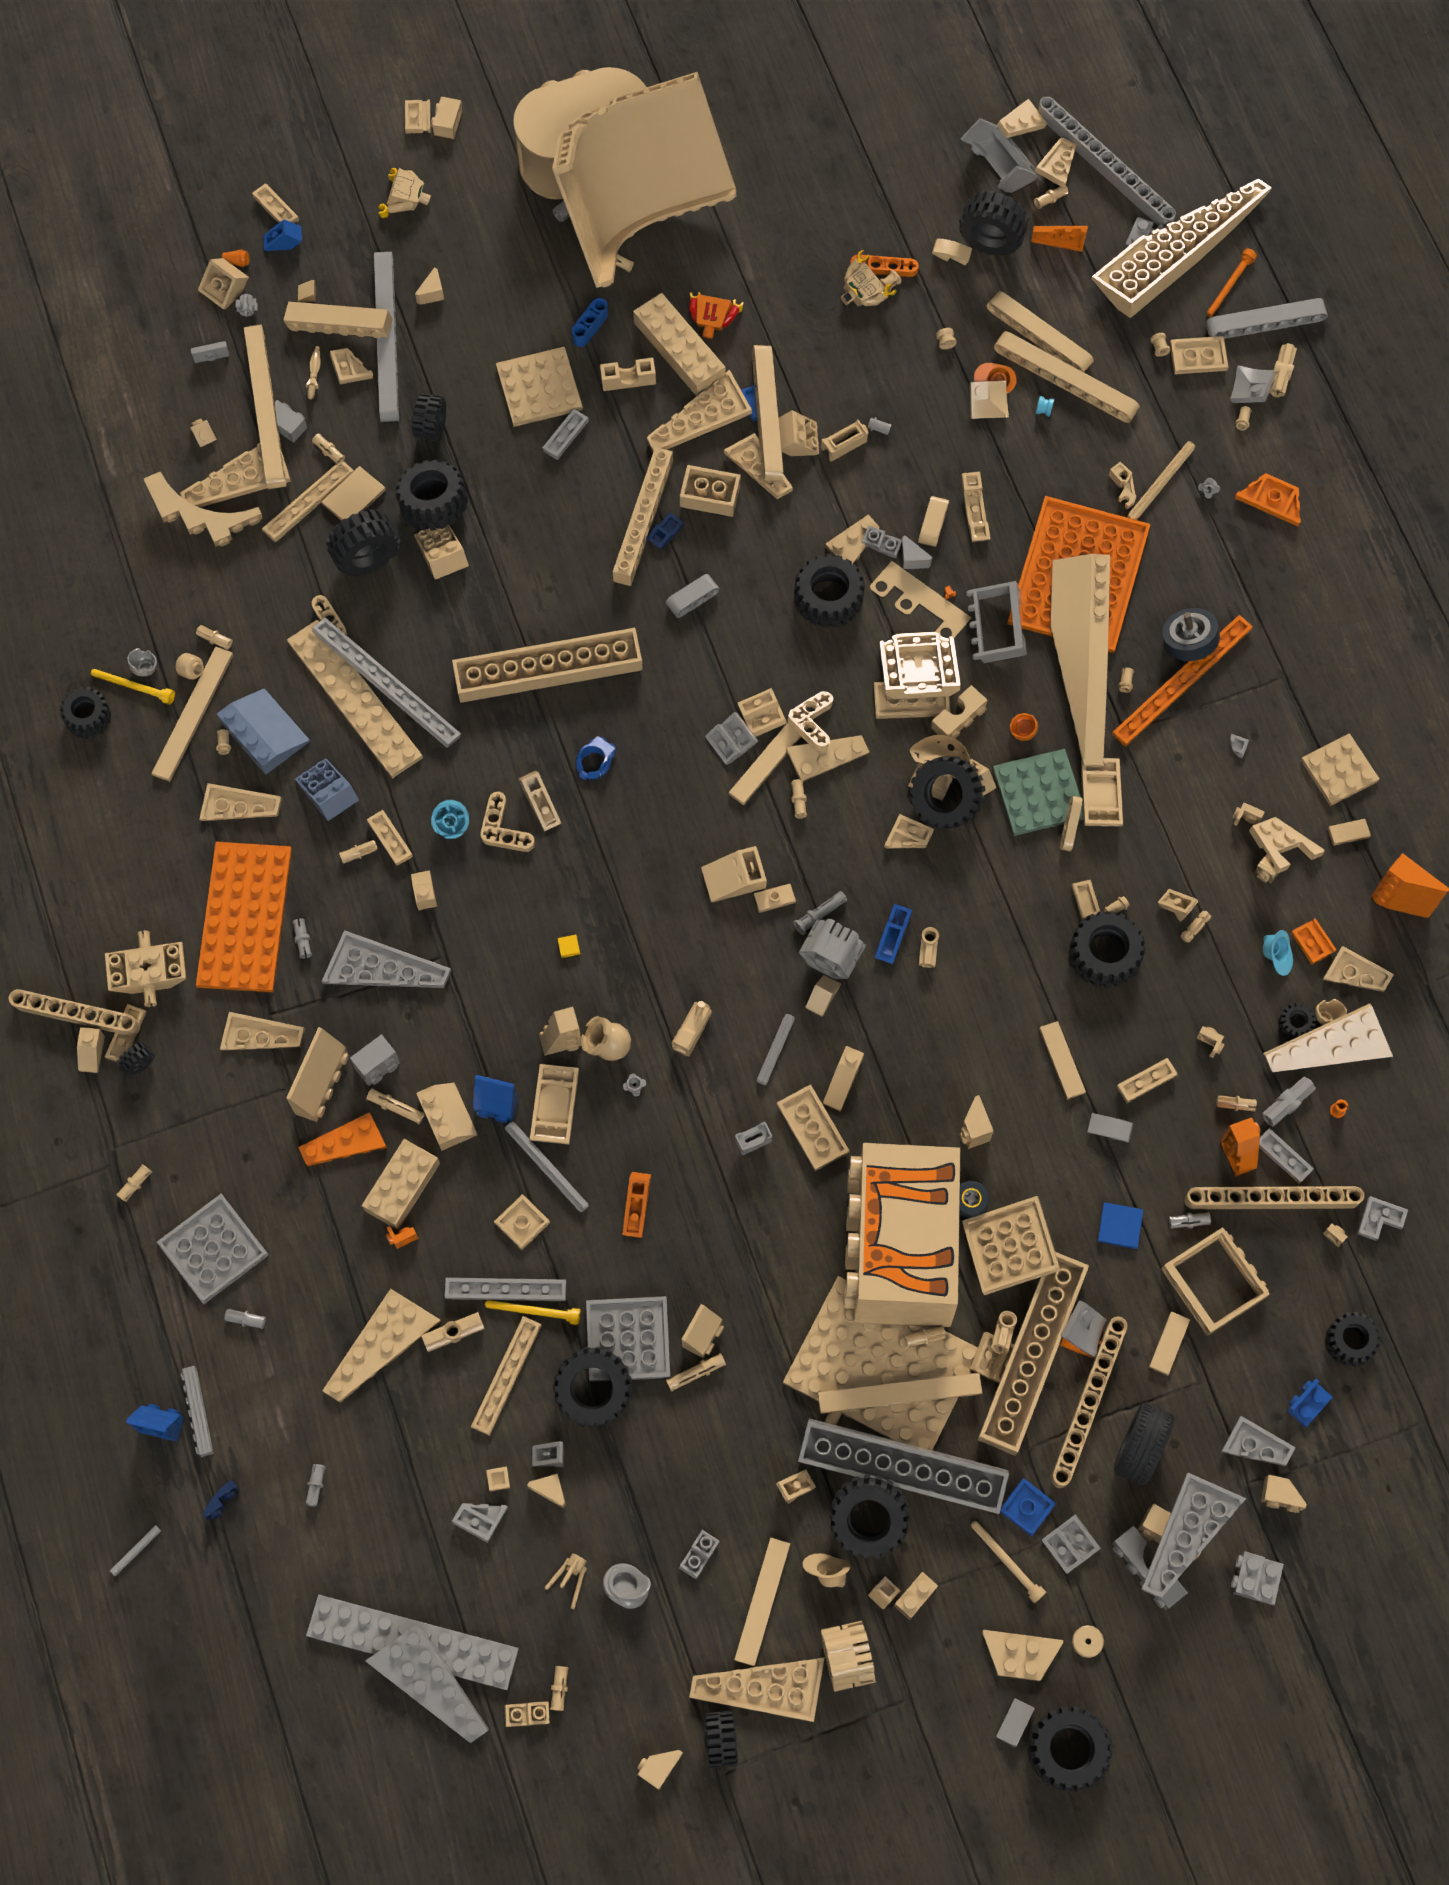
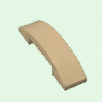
(974, 507)

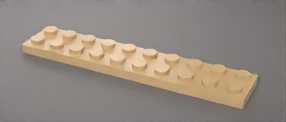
(356, 702)

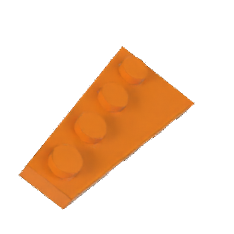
(350, 1139)

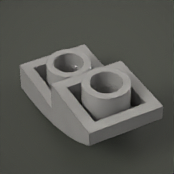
(881, 542)
(1110, 1127)
(699, 1554)

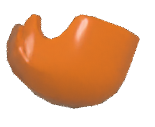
(1023, 727)

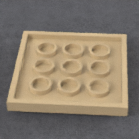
(539, 386)
(1011, 1245)

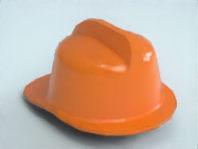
(996, 372)

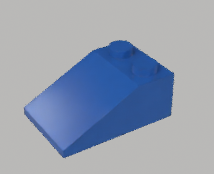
(494, 1099)
(156, 1422)

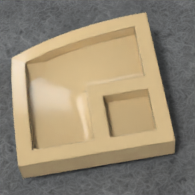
(988, 399)

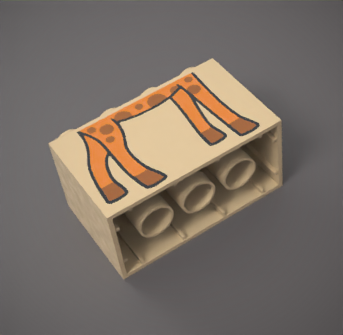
(904, 1235)

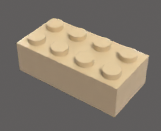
(400, 1184)

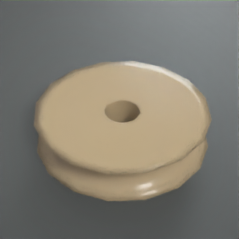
(1095, 1637)

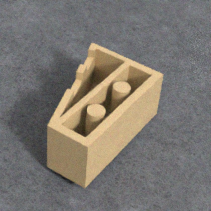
(561, 1032)

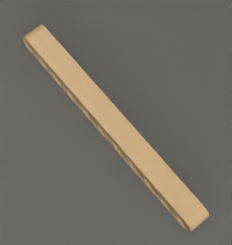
(265, 407)

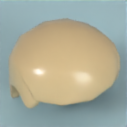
(1329, 1011)

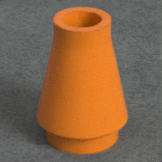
(237, 257)

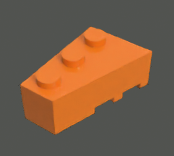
(1242, 1146)

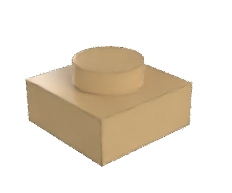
(1335, 1234)
(498, 1479)

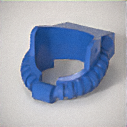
(598, 746)

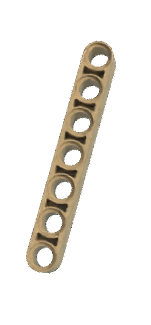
(1039, 331)
(82, 1016)

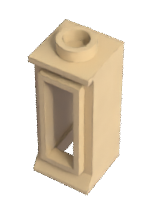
(837, 451)

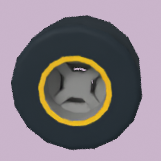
(973, 1193)

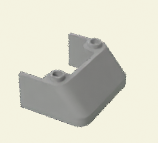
(1002, 154)

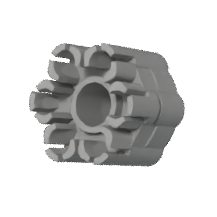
(828, 952)

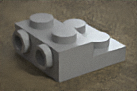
(1257, 1578)

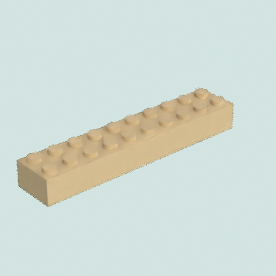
(547, 665)
(1032, 1356)

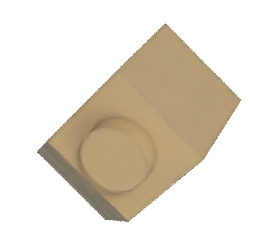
(423, 890)
(89, 1049)
(658, 1767)

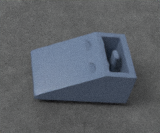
(327, 789)

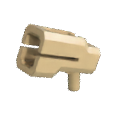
(692, 1028)

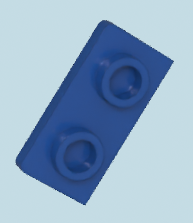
(1309, 1403)

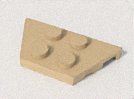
(1021, 1654)

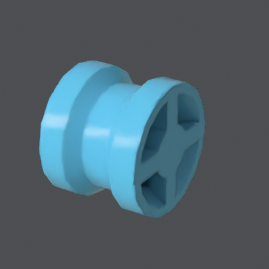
(1044, 406)

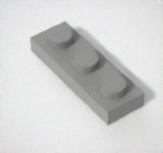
(565, 434)
(1284, 1156)

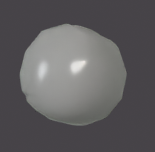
(142, 662)

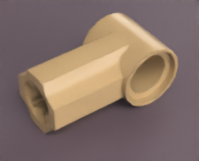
(928, 949)
(1003, 1332)

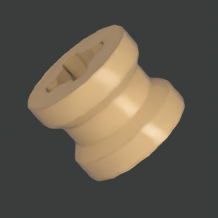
(946, 338)

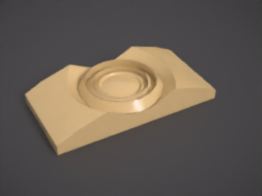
(1102, 794)
(554, 1104)

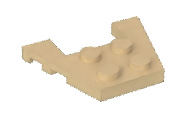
(1279, 837)

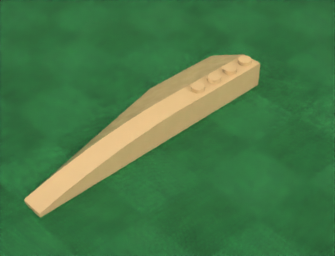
(1168, 253)
(1081, 642)

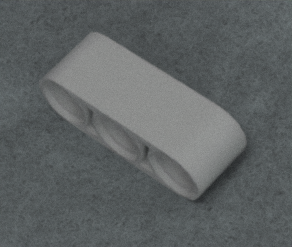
(692, 595)

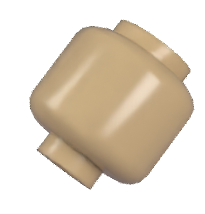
(189, 666)

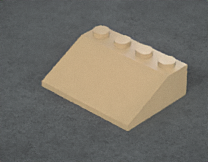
(317, 1076)

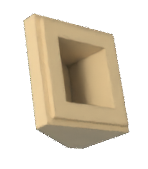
(307, 292)
(884, 1592)

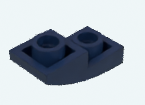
(216, 1506)

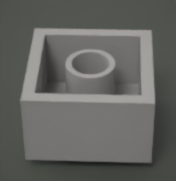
(375, 1060)

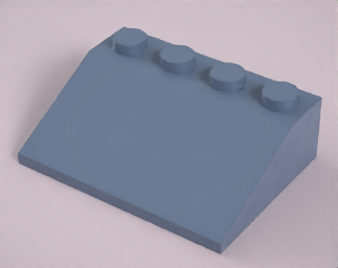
(262, 729)

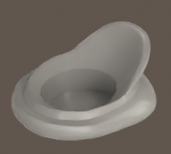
(626, 1585)

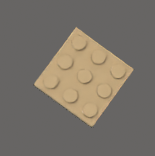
(1339, 769)

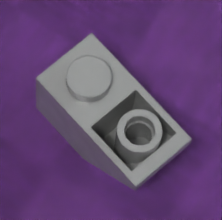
(289, 422)

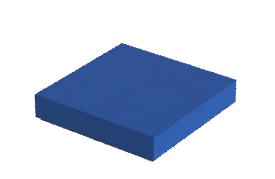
(1120, 1225)
(1027, 1507)

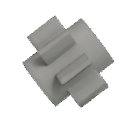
(246, 305)

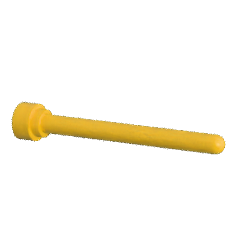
(167, 695)
(571, 1316)

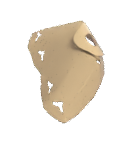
(930, 749)

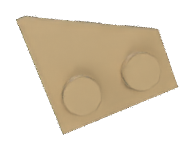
(348, 367)
(908, 834)

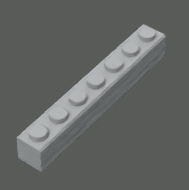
(197, 1411)

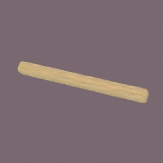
(1161, 481)

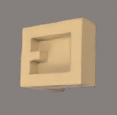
(1249, 813)

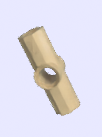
(1283, 370)
(440, 1337)

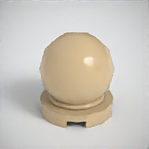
(606, 1039)

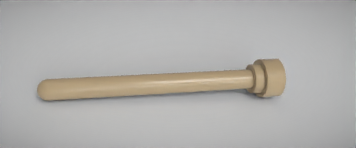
(1033, 1590)

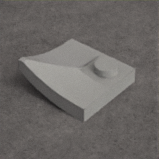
(1251, 385)
(1084, 1328)

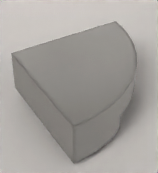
(1238, 745)

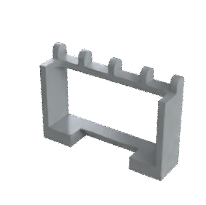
(992, 591)

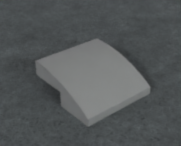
(731, 738)
(1071, 1544)

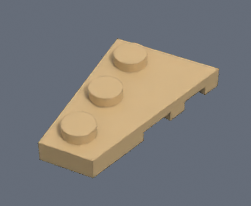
(1057, 162)
(1357, 971)

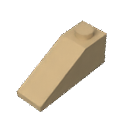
(539, 800)
(843, 1078)

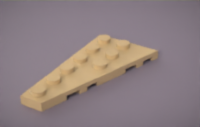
(706, 412)
(236, 478)
(1343, 1040)
(387, 1335)
(772, 1689)

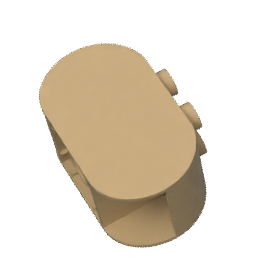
(551, 109)

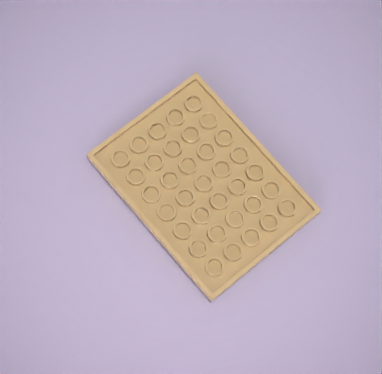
(859, 1354)

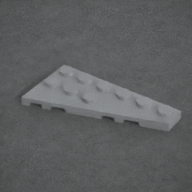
(1194, 1521)
(421, 1673)

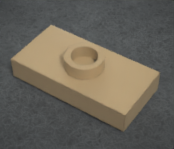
(774, 898)

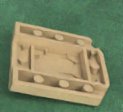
(919, 666)

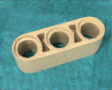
(933, 521)

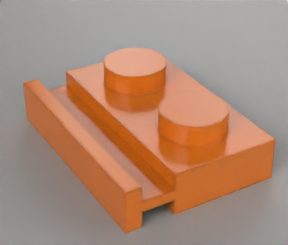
(1313, 941)

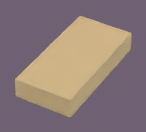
(1349, 832)
(1085, 898)

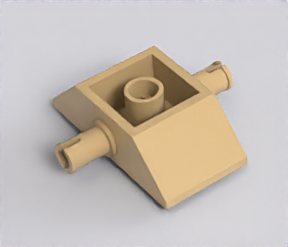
(128, 974)

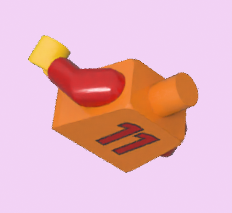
(712, 313)

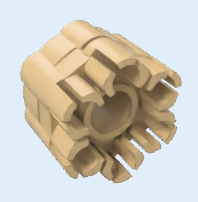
(844, 1657)

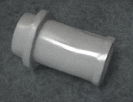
(879, 426)

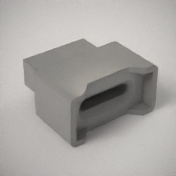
(753, 1138)

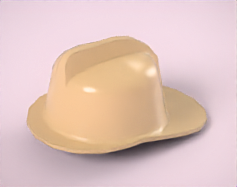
(828, 1569)

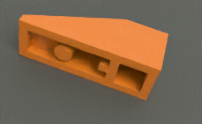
(636, 1204)

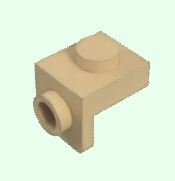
(202, 432)
(1212, 1038)

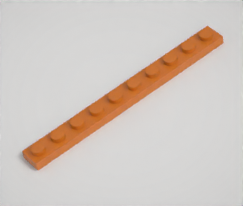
(1180, 683)

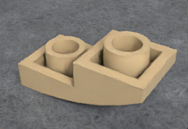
(950, 249)
(526, 1714)

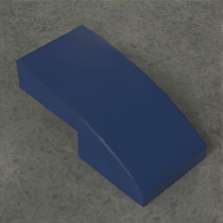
(664, 533)

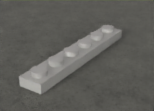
(505, 1289)

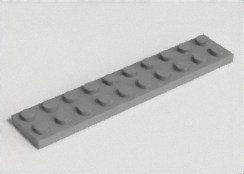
(372, 1630)

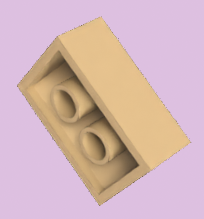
(446, 1114)

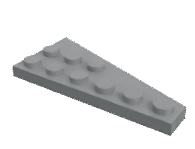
(375, 964)

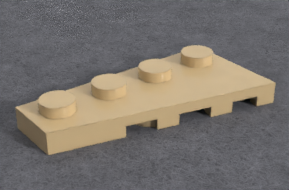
(747, 456)
(811, 763)
(234, 803)
(250, 1032)

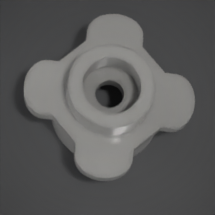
(1209, 482)
(640, 1083)

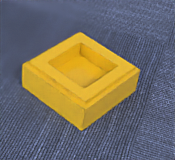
(568, 946)

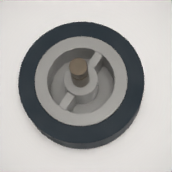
(1191, 634)

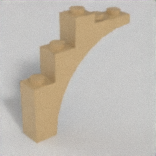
(218, 524)

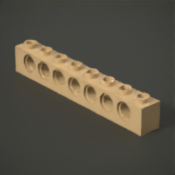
(643, 516)

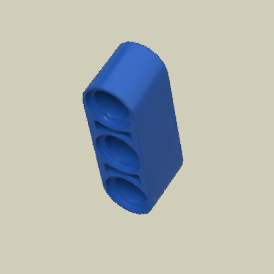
(592, 315)

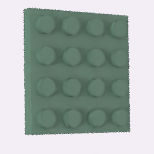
(1036, 791)

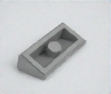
(1015, 1722)

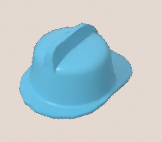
(1278, 950)

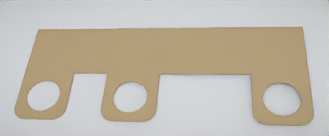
(920, 593)

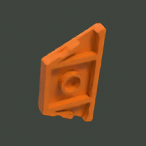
(1273, 498)

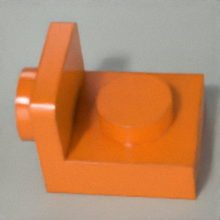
(403, 1237)

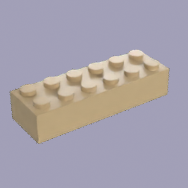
(679, 344)

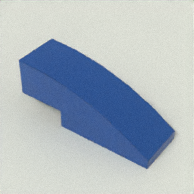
(893, 933)

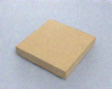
(522, 1222)

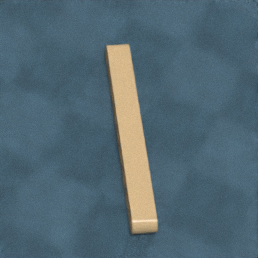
(1066, 377)
(767, 413)
(1284, 1201)
(1087, 1411)

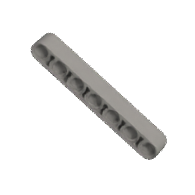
(1267, 318)

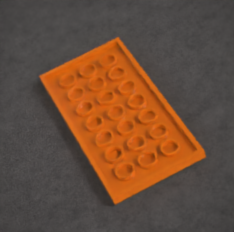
(244, 917)

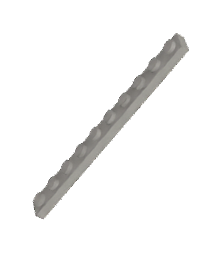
(386, 682)

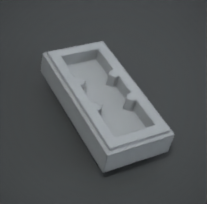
(210, 352)

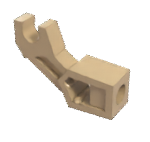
(1128, 487)

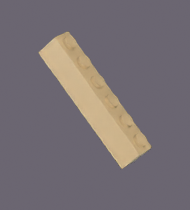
(338, 319)

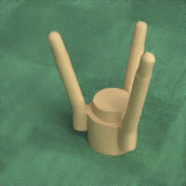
(574, 1566)

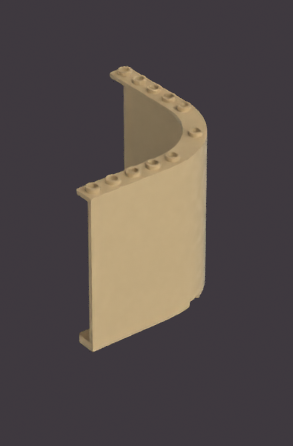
(638, 165)

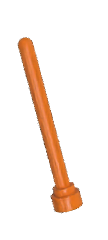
(1247, 258)

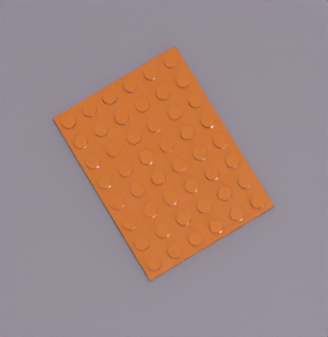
(1074, 531)

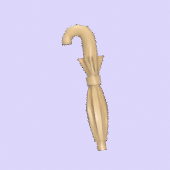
(314, 369)

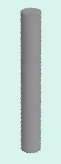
(135, 1550)

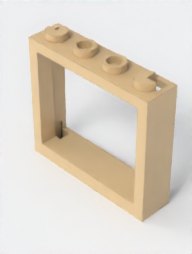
(1189, 1298)

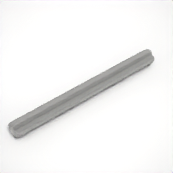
(546, 1166)

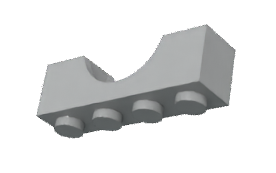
(1131, 1548)

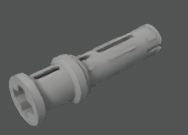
(824, 909)

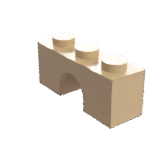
(617, 378)
(971, 703)

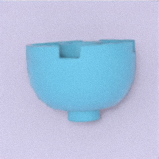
(450, 819)

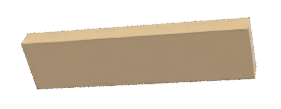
(1062, 1060)

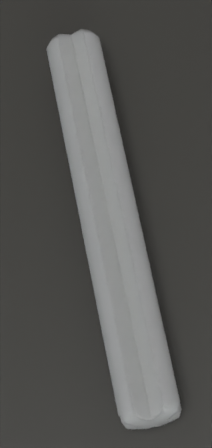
(775, 1049)

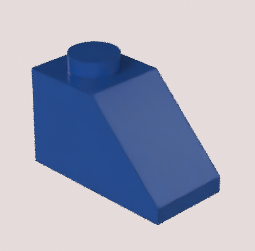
(282, 236)

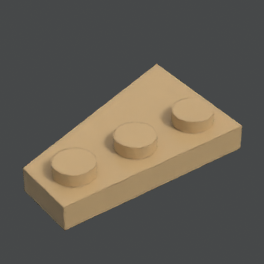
(1021, 120)
(849, 542)

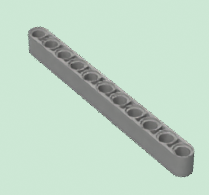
(1106, 162)
(386, 346)

